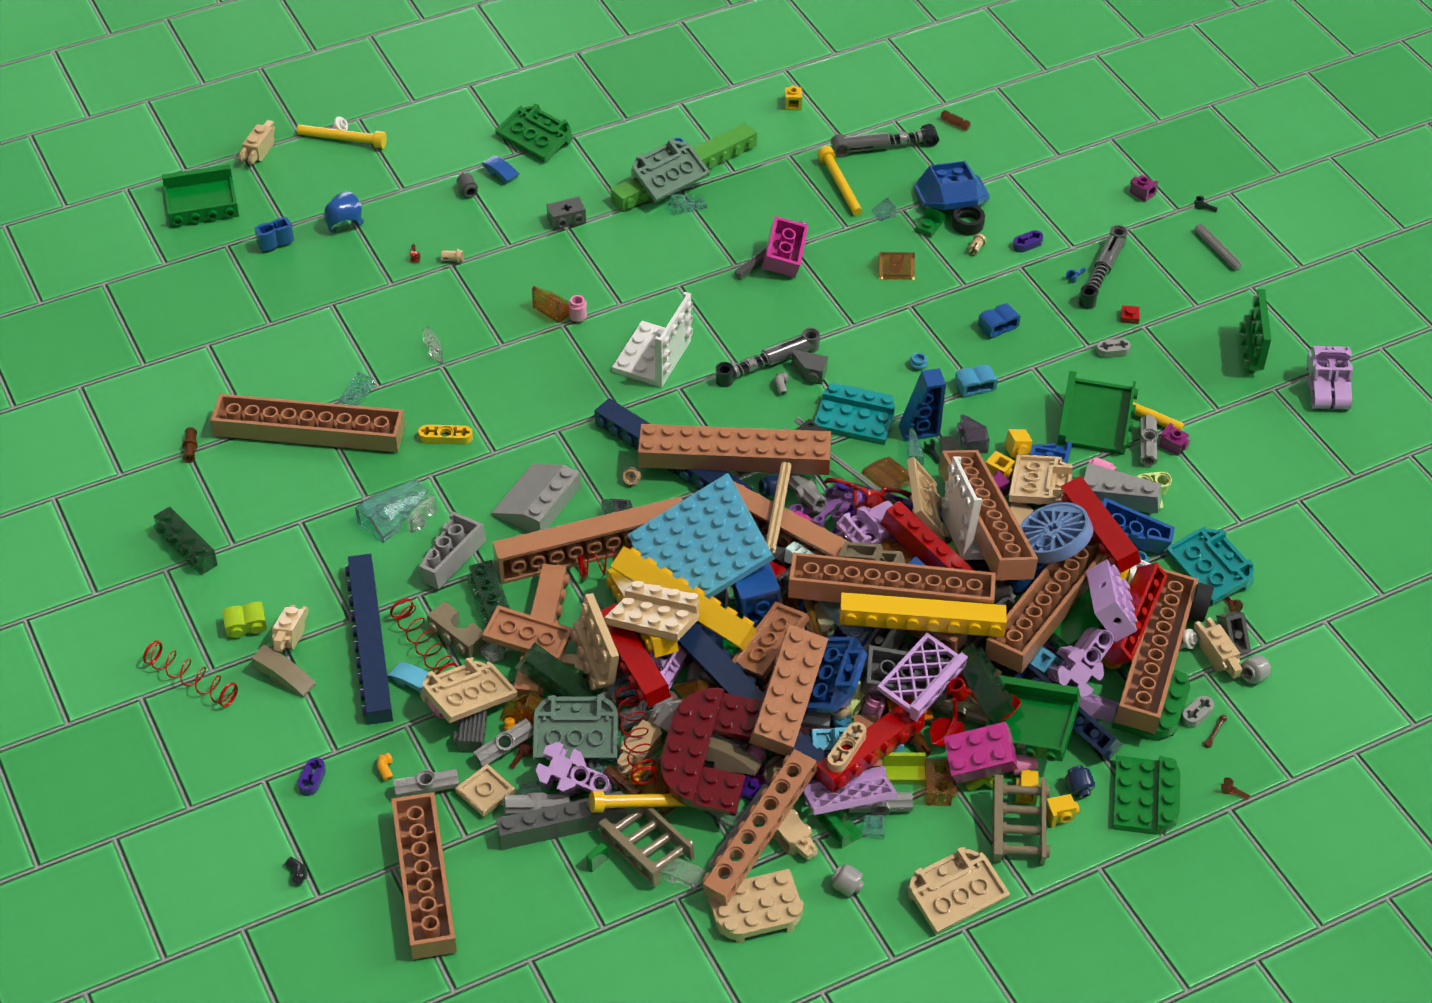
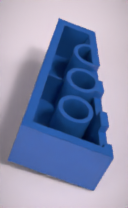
(1143, 531)

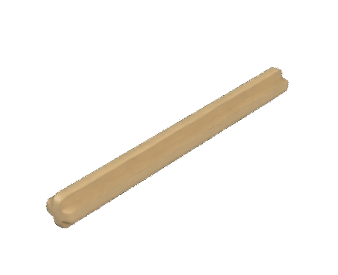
(778, 506)

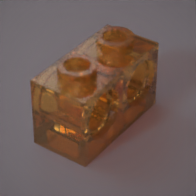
(938, 786)

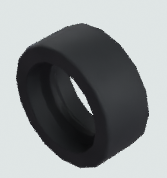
(968, 228)
(1201, 602)

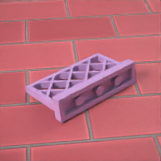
(933, 689)
(865, 790)

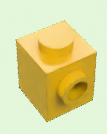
(1018, 442)

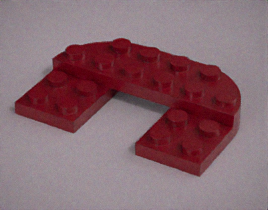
(688, 744)

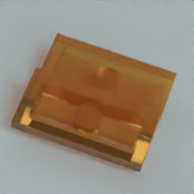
(887, 473)

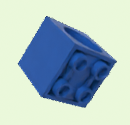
(757, 594)

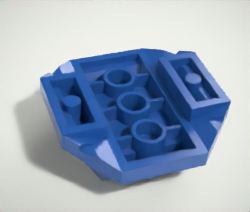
(950, 187)
(837, 675)

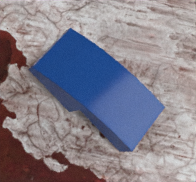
(498, 166)

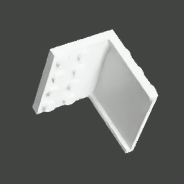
(655, 349)
(961, 511)

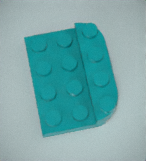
(856, 413)
(1213, 561)

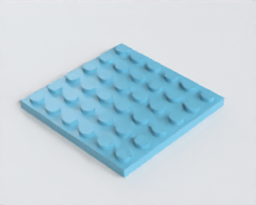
(706, 538)

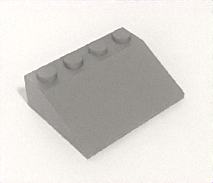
(538, 496)

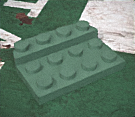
(668, 169)
(579, 724)

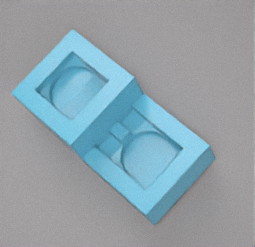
(1044, 658)
(409, 675)
(826, 738)

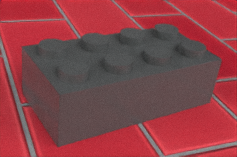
(882, 661)

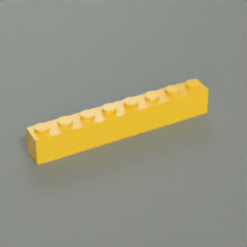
(923, 614)
(712, 615)
(657, 645)

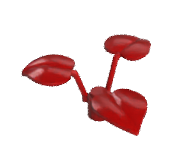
(868, 492)
(945, 725)

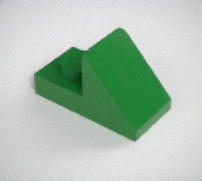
(931, 222)

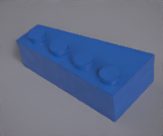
(925, 406)

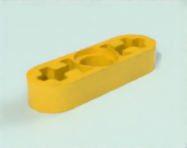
(439, 429)

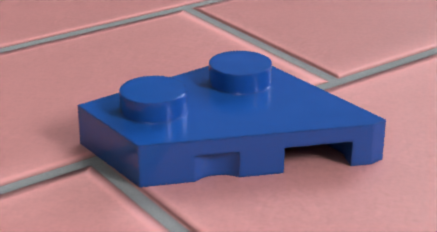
(1052, 450)

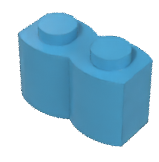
(975, 380)

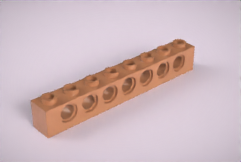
(724, 889)

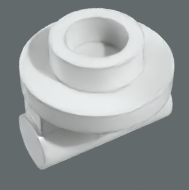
(340, 124)
(1189, 639)

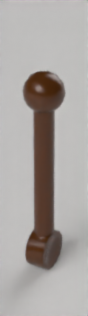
(1209, 742)

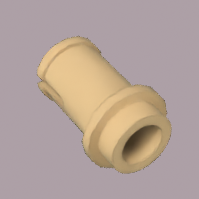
(978, 241)
(452, 255)

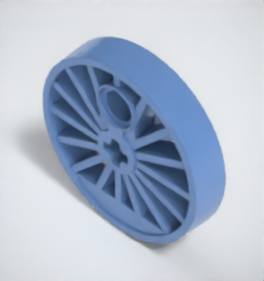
(1048, 539)

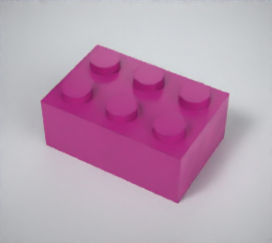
(785, 246)
(981, 753)

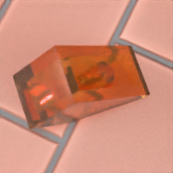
(522, 707)

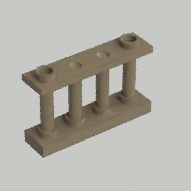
(1000, 828)
(638, 857)

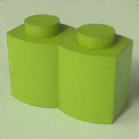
(244, 619)

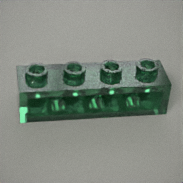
(185, 540)
(486, 589)
(553, 674)
(986, 685)

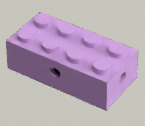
(1112, 600)

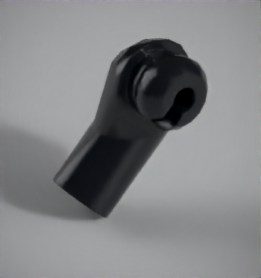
(299, 869)

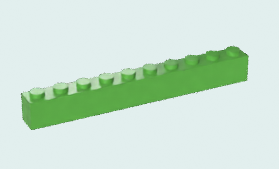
(710, 152)

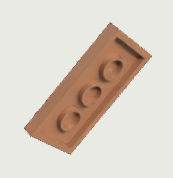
(521, 630)
(764, 647)

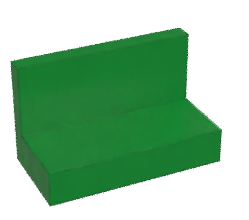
(840, 827)

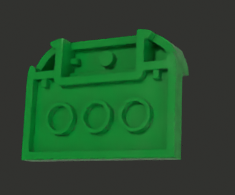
(535, 131)
(1255, 334)
(1171, 712)
(1146, 794)

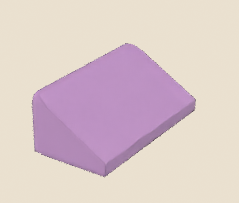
(1099, 707)

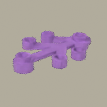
(845, 499)

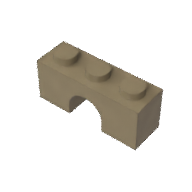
(444, 621)

